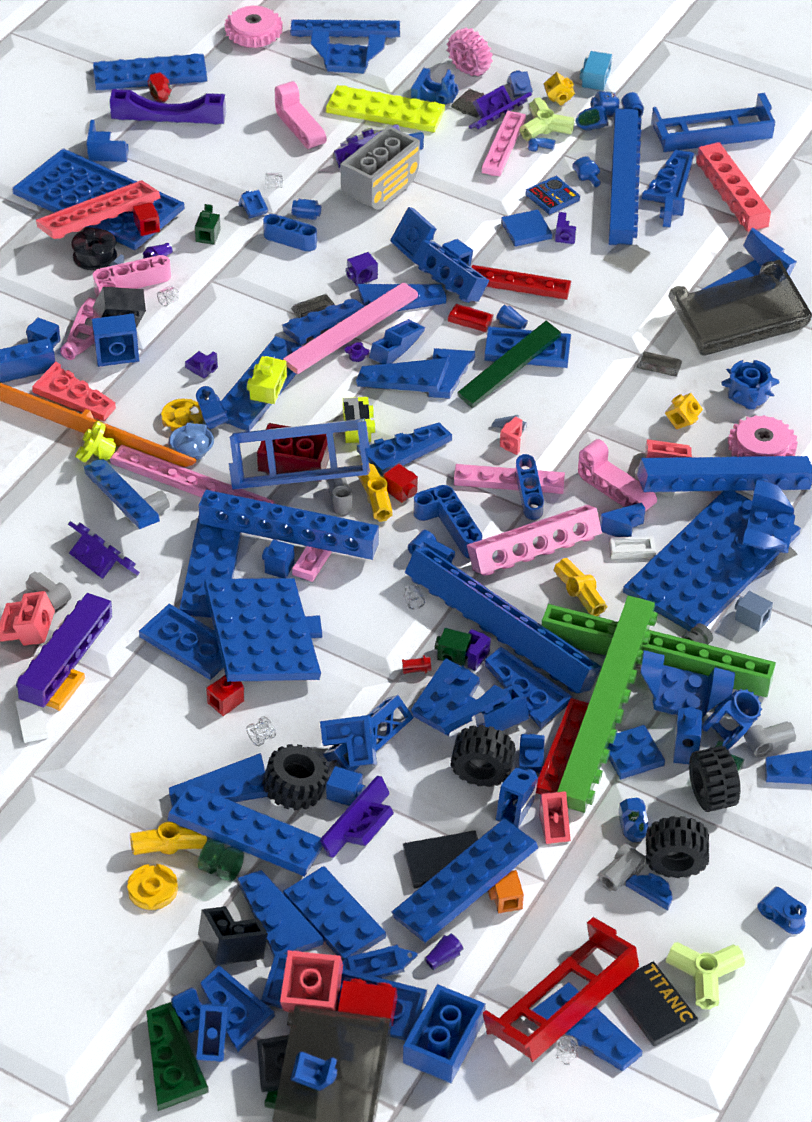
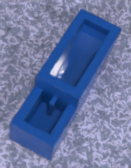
(766, 250)
(396, 341)

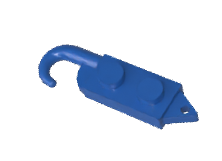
(380, 962)

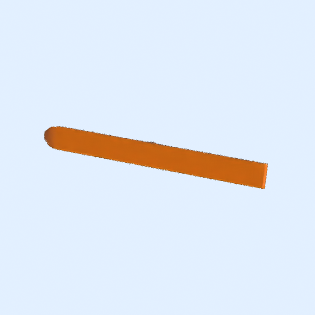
(85, 421)

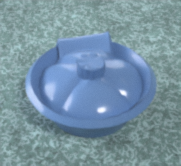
(191, 440)

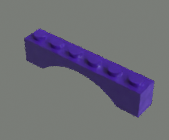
(131, 106)

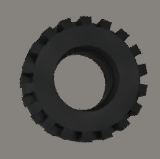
(483, 756)
(714, 778)
(293, 791)
(677, 847)

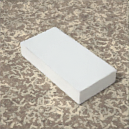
(632, 547)
(31, 721)

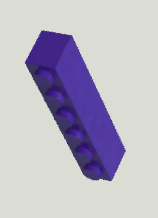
(64, 650)

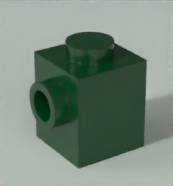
(453, 646)

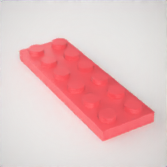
(97, 209)

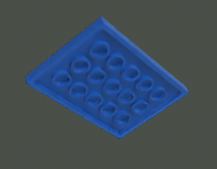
(261, 629)

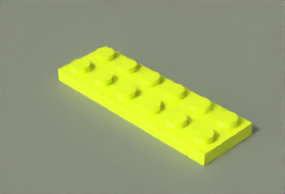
(385, 108)

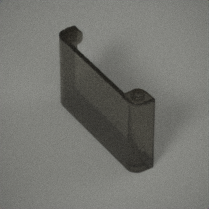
(741, 310)
(361, 1052)

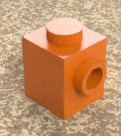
(507, 893)

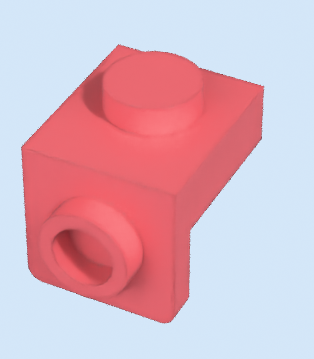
(511, 435)

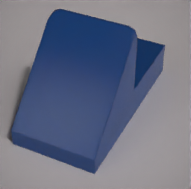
(622, 520)

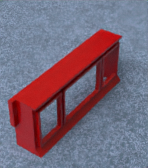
(599, 986)

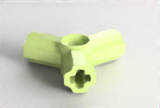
(545, 121)
(706, 980)

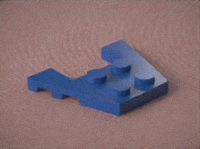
(450, 708)

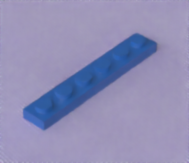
(346, 28)
(121, 494)

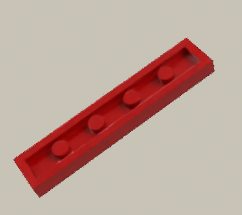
(525, 282)
(561, 748)

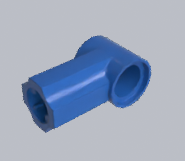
(427, 539)

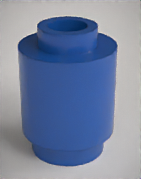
(632, 101)
(306, 209)

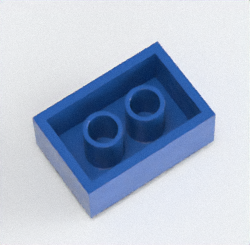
(444, 1033)

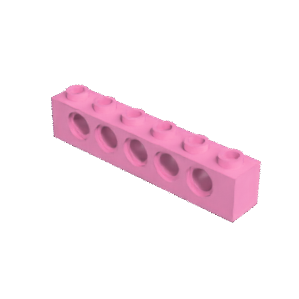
(482, 551)

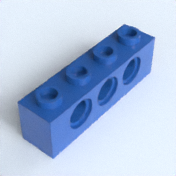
(450, 271)

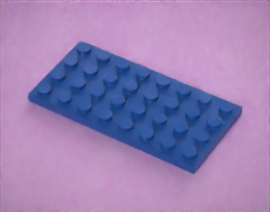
(72, 179)
(703, 564)

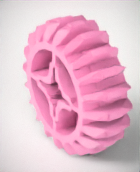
(469, 52)

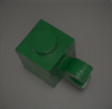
(207, 226)

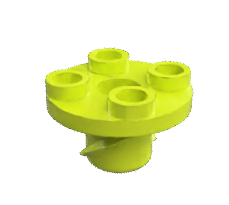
(96, 444)

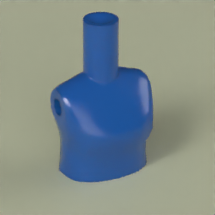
(587, 170)

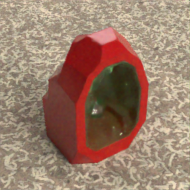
(159, 87)

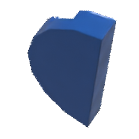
(653, 888)

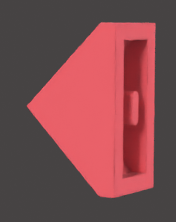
(554, 817)

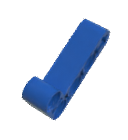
(445, 504)

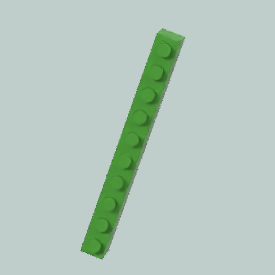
(596, 634)
(607, 702)

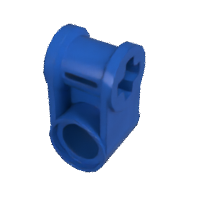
(212, 409)
(782, 908)

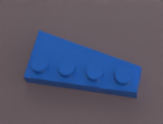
(427, 294)

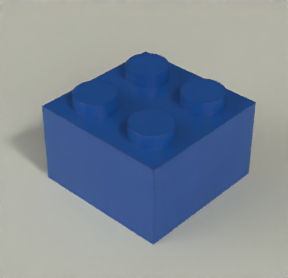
(115, 340)

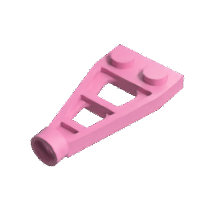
(76, 344)

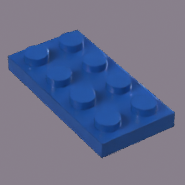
(503, 339)
(184, 640)
(335, 914)

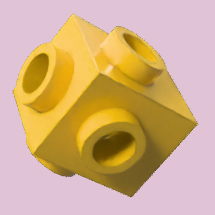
(559, 88)
(683, 410)

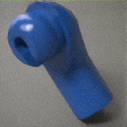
(534, 143)

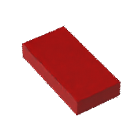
(470, 317)

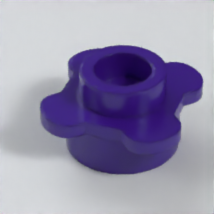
(357, 352)

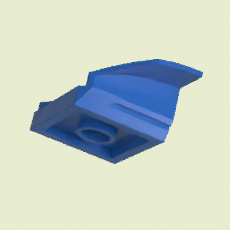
(346, 57)
(770, 519)
(681, 688)

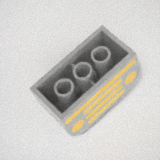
(381, 168)

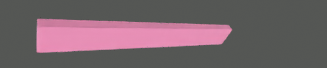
(350, 328)
(174, 475)

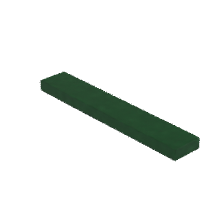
(509, 364)

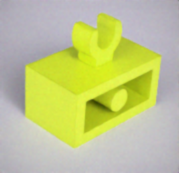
(267, 380)

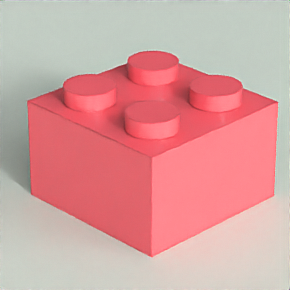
(311, 980)

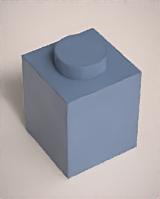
(753, 610)

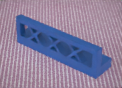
(378, 715)

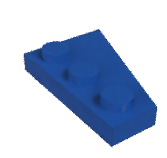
(458, 365)

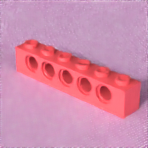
(733, 186)

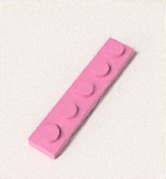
(503, 143)
(504, 478)

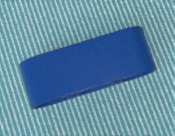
(290, 232)
(529, 496)

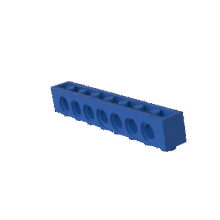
(289, 524)

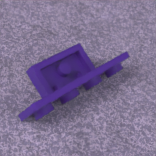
(493, 104)
(355, 142)
(94, 555)
(360, 819)

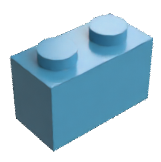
(596, 70)

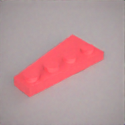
(69, 391)

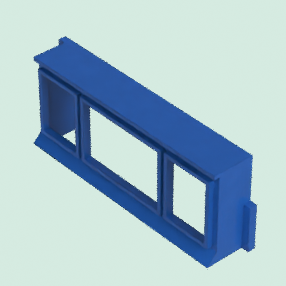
(725, 134)
(237, 477)

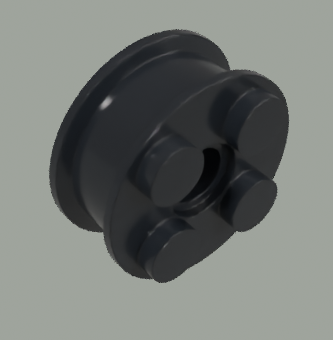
(93, 248)

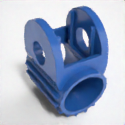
(743, 708)

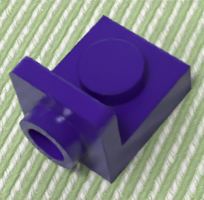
(565, 232)
(202, 364)
(478, 649)

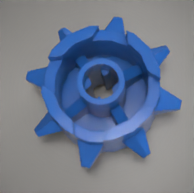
(750, 383)

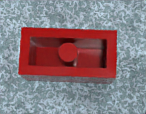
(368, 999)

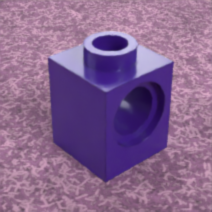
(362, 268)

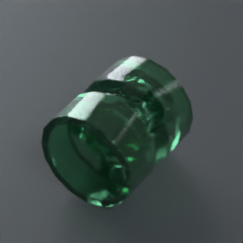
(222, 861)

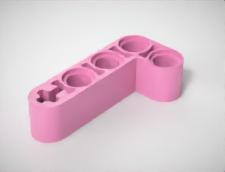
(297, 117)
(133, 274)
(609, 479)

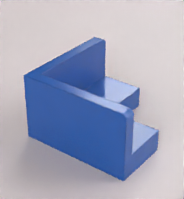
(102, 148)
(356, 733)

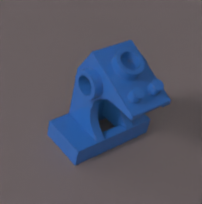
(431, 91)

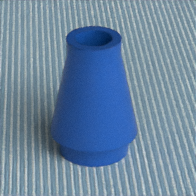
(510, 317)

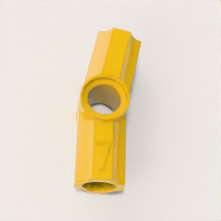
(377, 494)
(580, 586)
(166, 839)

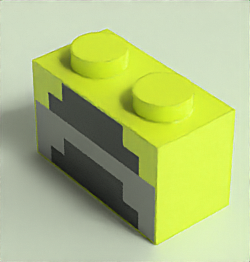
(354, 409)

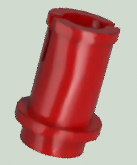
(416, 665)

